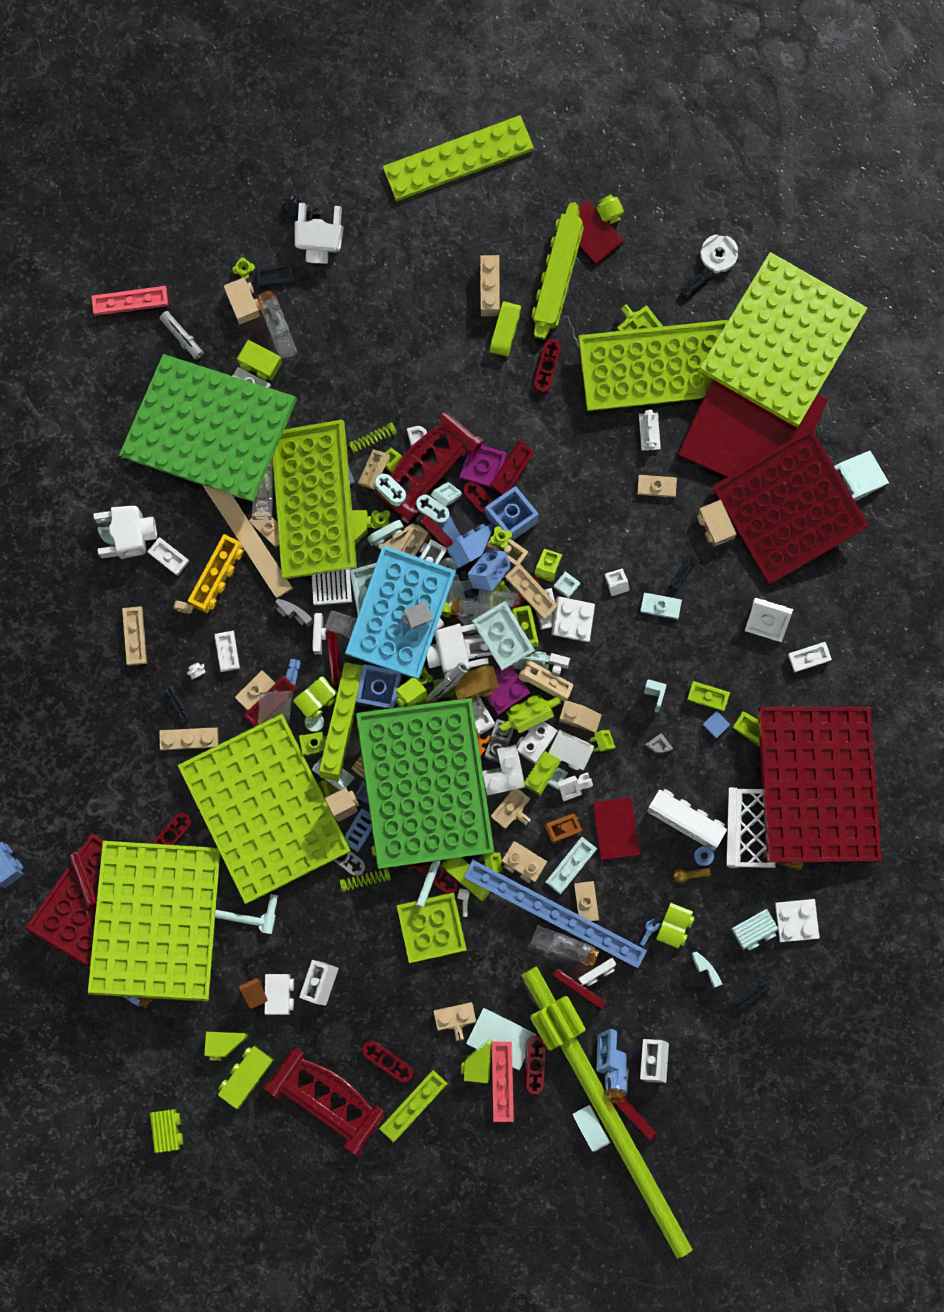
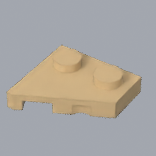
(408, 541)

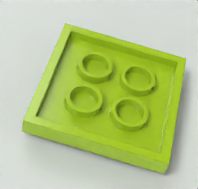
(431, 929)

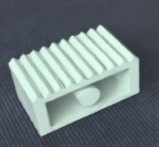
(755, 929)

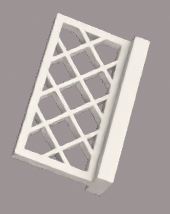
(734, 829)

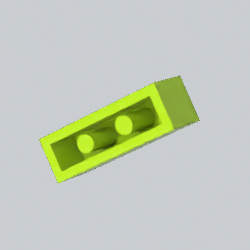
(245, 1076)

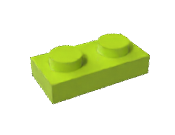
(708, 696)

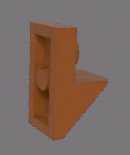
(563, 828)
(254, 993)

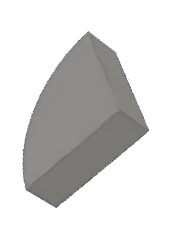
(659, 744)

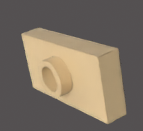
(373, 468)
(657, 486)
(268, 529)
(252, 691)
(586, 900)

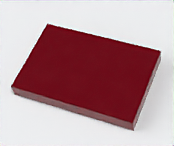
(598, 236)
(616, 828)

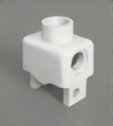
(318, 236)
(128, 530)
(451, 649)

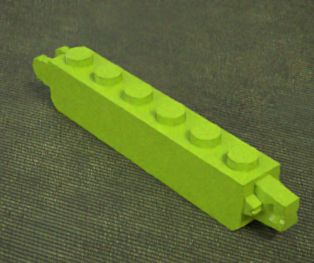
(558, 272)

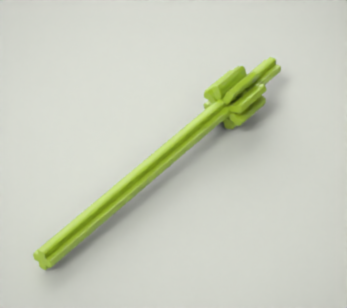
(559, 1026)

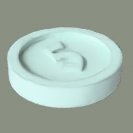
(314, 725)

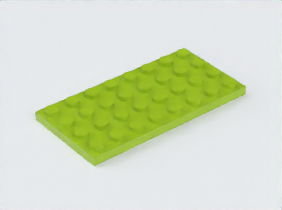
(647, 365)
(314, 500)

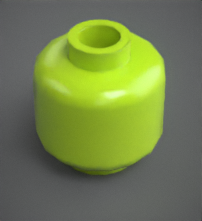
(610, 209)

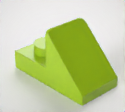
(548, 565)

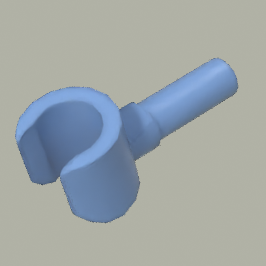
(650, 929)

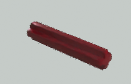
(334, 660)
(83, 879)

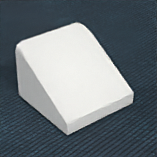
(617, 582)

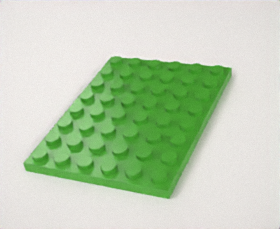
(208, 427)
(424, 783)

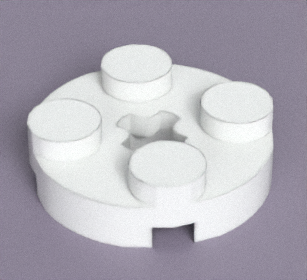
(719, 243)

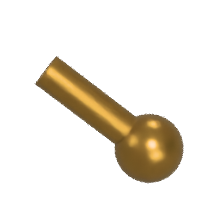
(681, 875)

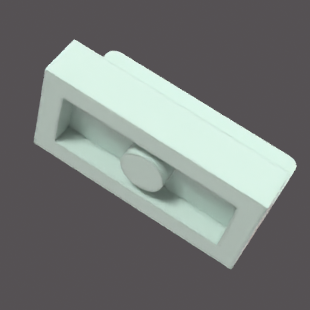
(655, 689)

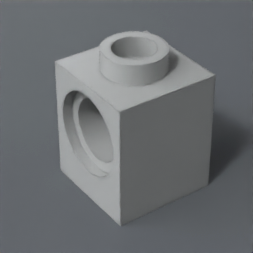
(417, 616)

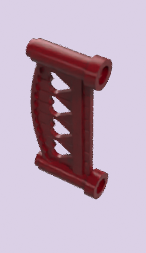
(459, 441)
(355, 1131)

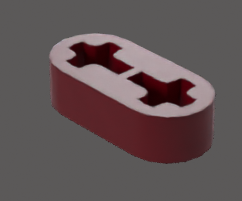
(475, 500)

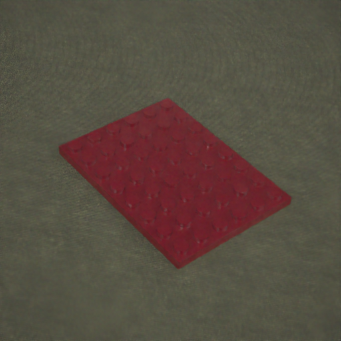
(819, 784)

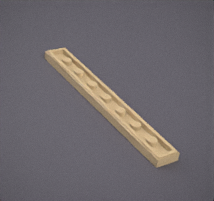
(250, 541)

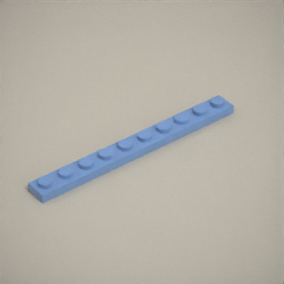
(555, 913)

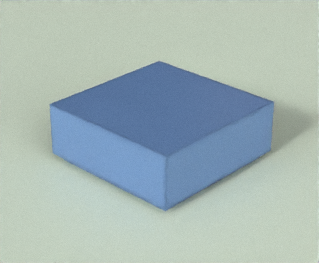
(716, 724)

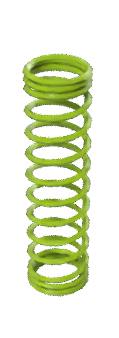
(353, 446)
(344, 886)

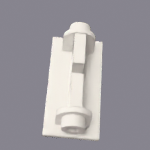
(649, 430)

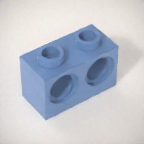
(489, 570)

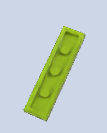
(413, 1106)

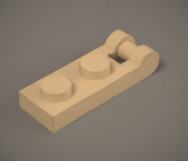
(545, 680)

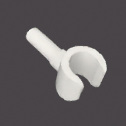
(464, 895)

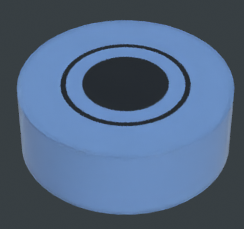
(703, 856)

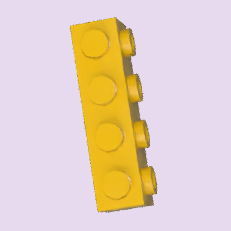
(215, 574)

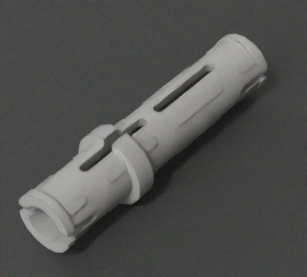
(195, 351)
(451, 679)

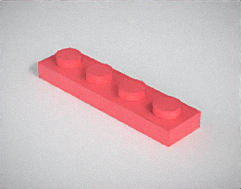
(130, 300)
(502, 1081)

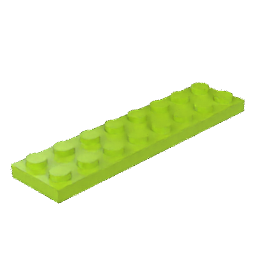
(458, 158)

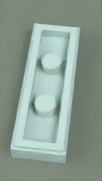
(571, 865)

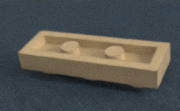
(531, 591)
(134, 636)
(188, 739)

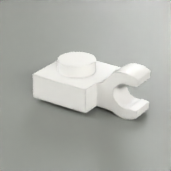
(571, 786)

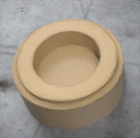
(183, 607)

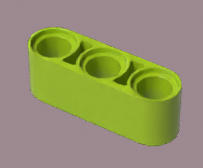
(505, 329)
(457, 868)

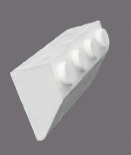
(686, 820)

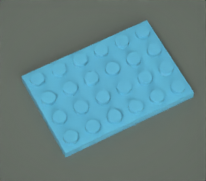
(396, 585)

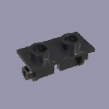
(292, 208)

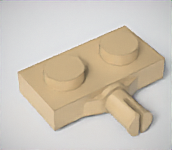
(511, 809)
(455, 1018)

